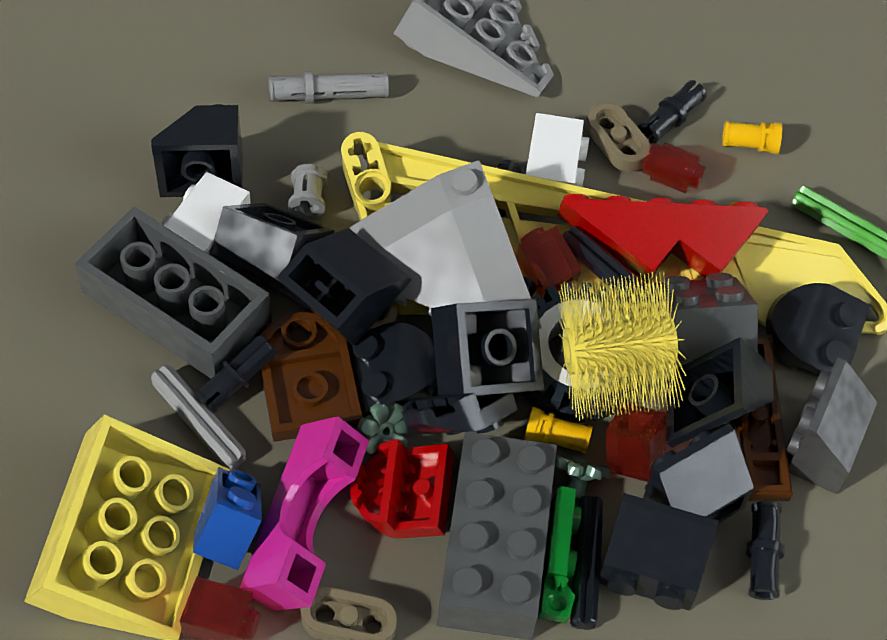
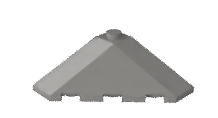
(478, 39)
(448, 242)

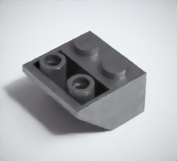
(831, 428)

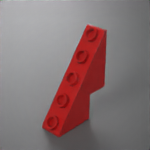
(648, 232)

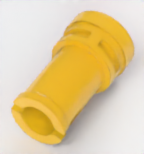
(763, 137)
(553, 430)

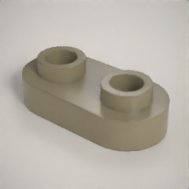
(622, 142)
(350, 615)

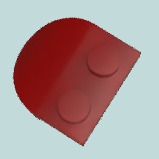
(405, 489)

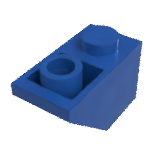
(229, 518)

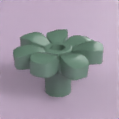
(383, 425)
(581, 472)

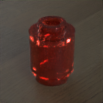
(673, 167)

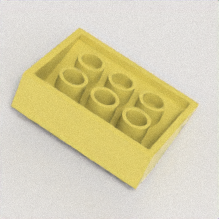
(125, 533)

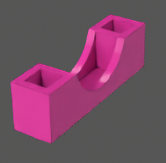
(283, 563)

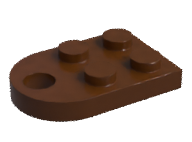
(308, 377)

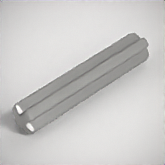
(198, 417)

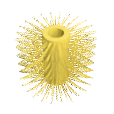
(620, 346)

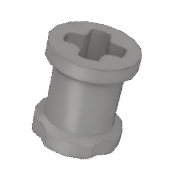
(308, 191)

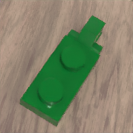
(559, 559)

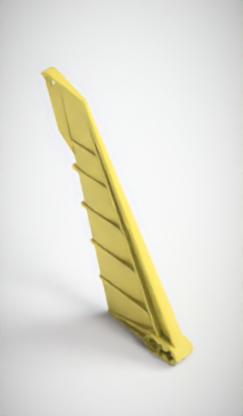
(765, 265)

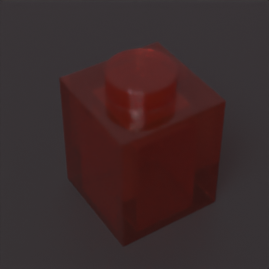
(547, 259)
(635, 441)
(219, 612)

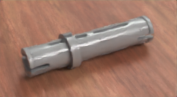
(337, 86)

